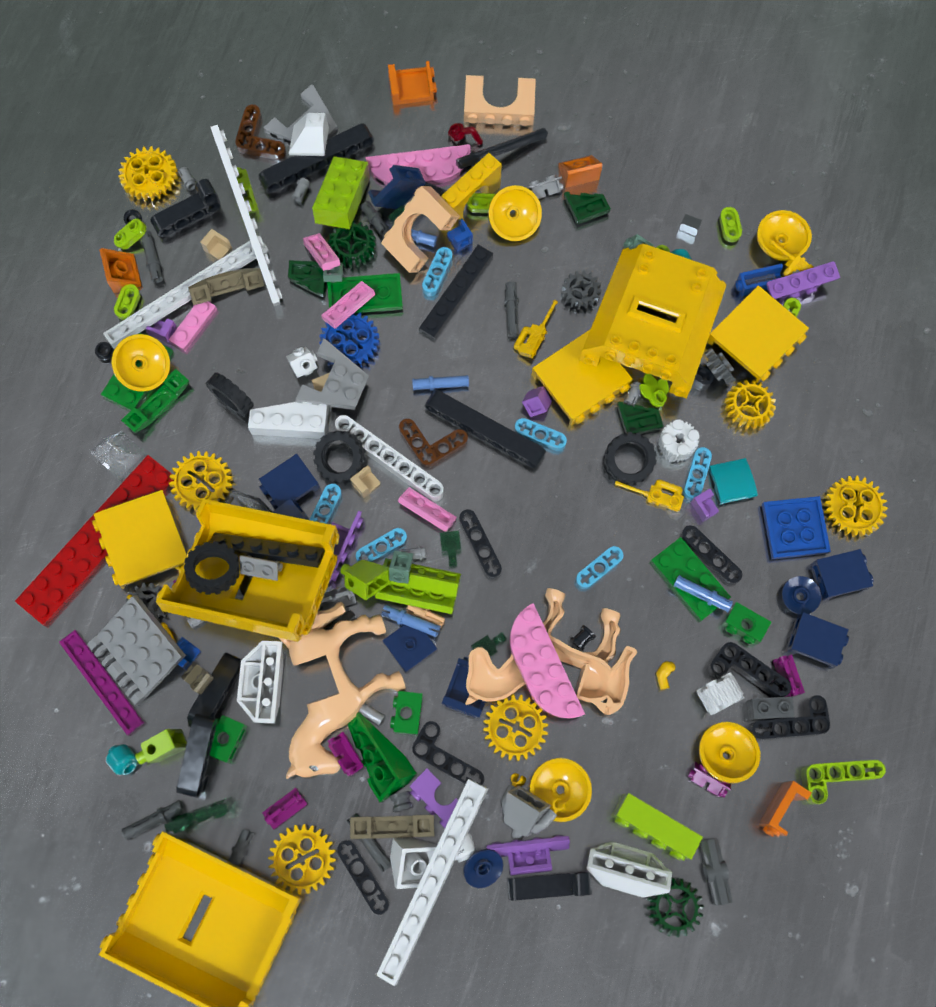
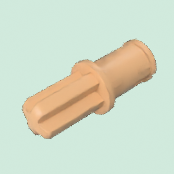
(426, 615)

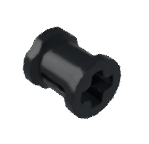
(582, 637)

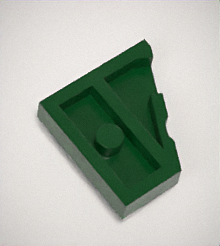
(586, 206)
(307, 275)
(639, 419)

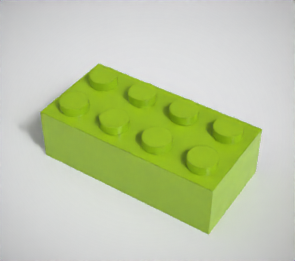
(341, 192)
(658, 827)

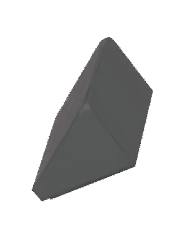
(690, 224)

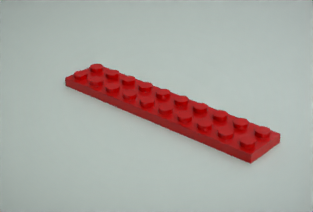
(83, 553)

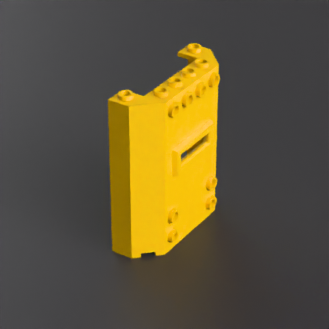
(646, 341)
(269, 606)
(233, 941)

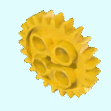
(148, 173)
(213, 468)
(837, 503)
(507, 744)
(311, 876)

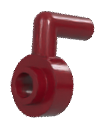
(458, 131)

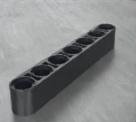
(299, 167)
(485, 428)

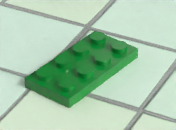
(386, 289)
(124, 396)
(682, 561)

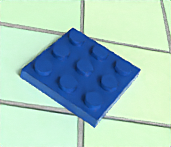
(796, 527)

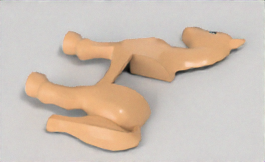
(596, 677)
(335, 711)

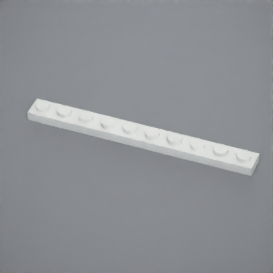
(244, 207)
(179, 295)
(432, 882)

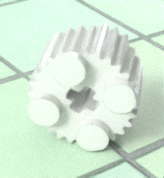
(684, 434)
(720, 694)

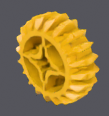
(761, 396)

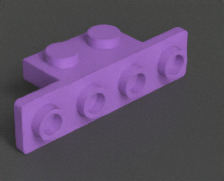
(803, 282)
(345, 538)
(530, 855)

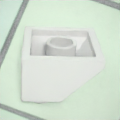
(310, 135)
(409, 861)

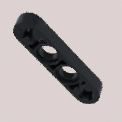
(481, 543)
(713, 552)
(359, 879)

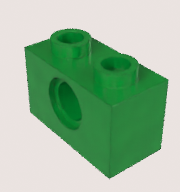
(757, 624)
(410, 725)
(235, 730)

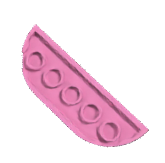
(435, 164)
(541, 666)

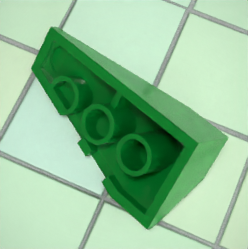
(385, 764)

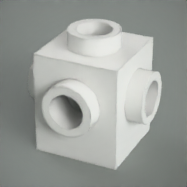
(302, 361)

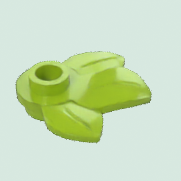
(654, 390)

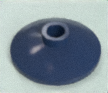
(810, 595)
(484, 875)

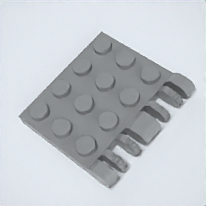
(140, 649)

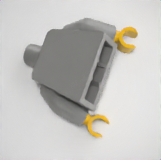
(526, 811)

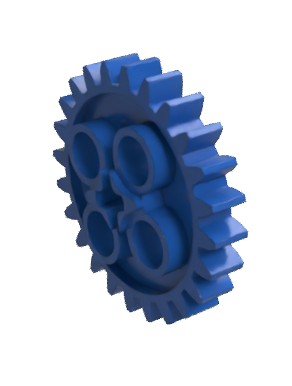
(359, 328)

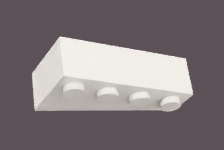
(290, 420)

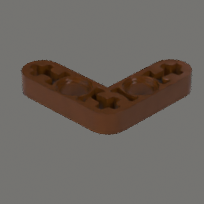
(253, 141)
(432, 450)

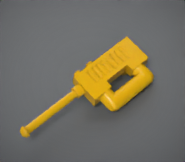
(794, 261)
(537, 335)
(657, 497)

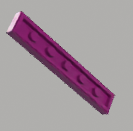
(102, 682)

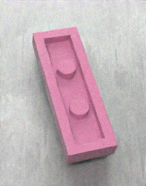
(321, 252)
(348, 305)
(192, 325)
(427, 509)

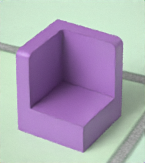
(162, 330)
(537, 401)
(704, 505)

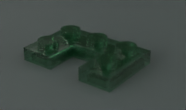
(216, 809)

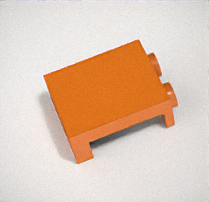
(412, 84)
(778, 806)

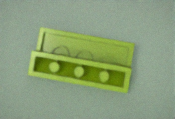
(426, 589)

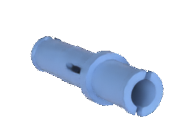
(440, 382)
(710, 597)
(403, 617)

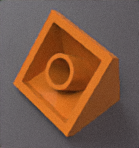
(580, 171)
(119, 269)

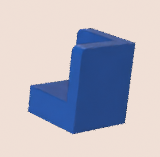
(460, 236)
(189, 650)

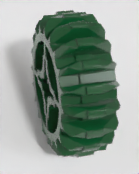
(361, 250)
(667, 913)

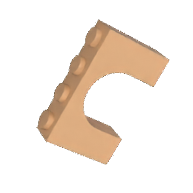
(480, 111)
(399, 238)

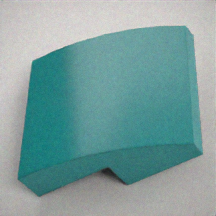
(733, 481)

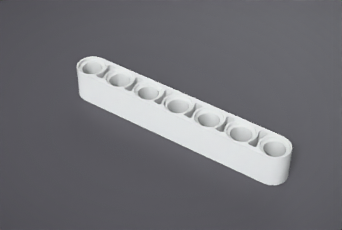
(393, 466)

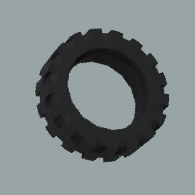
(229, 394)
(647, 447)
(321, 460)
(211, 585)

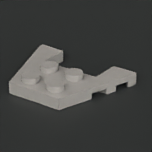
(312, 97)
(342, 385)

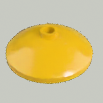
(526, 208)
(786, 227)
(152, 356)
(737, 744)
(574, 780)

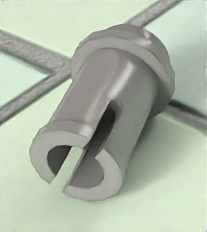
(189, 181)
(301, 189)
(633, 394)
(418, 553)
(371, 714)

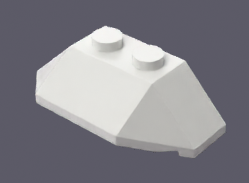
(261, 681)
(629, 870)

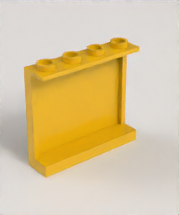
(759, 333)
(580, 386)
(139, 538)

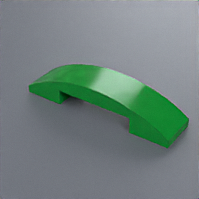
(158, 403)

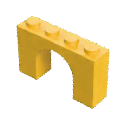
(483, 177)

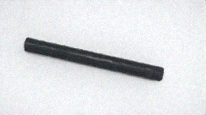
(502, 148)

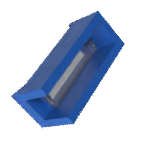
(751, 279)

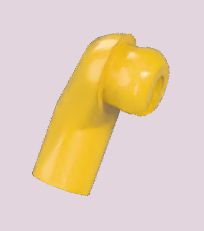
(663, 672)

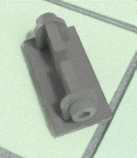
(551, 184)
(260, 567)
(338, 595)

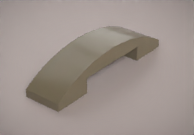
(224, 283)
(197, 678)
(392, 827)

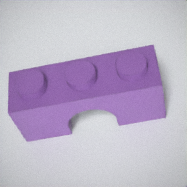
(424, 788)

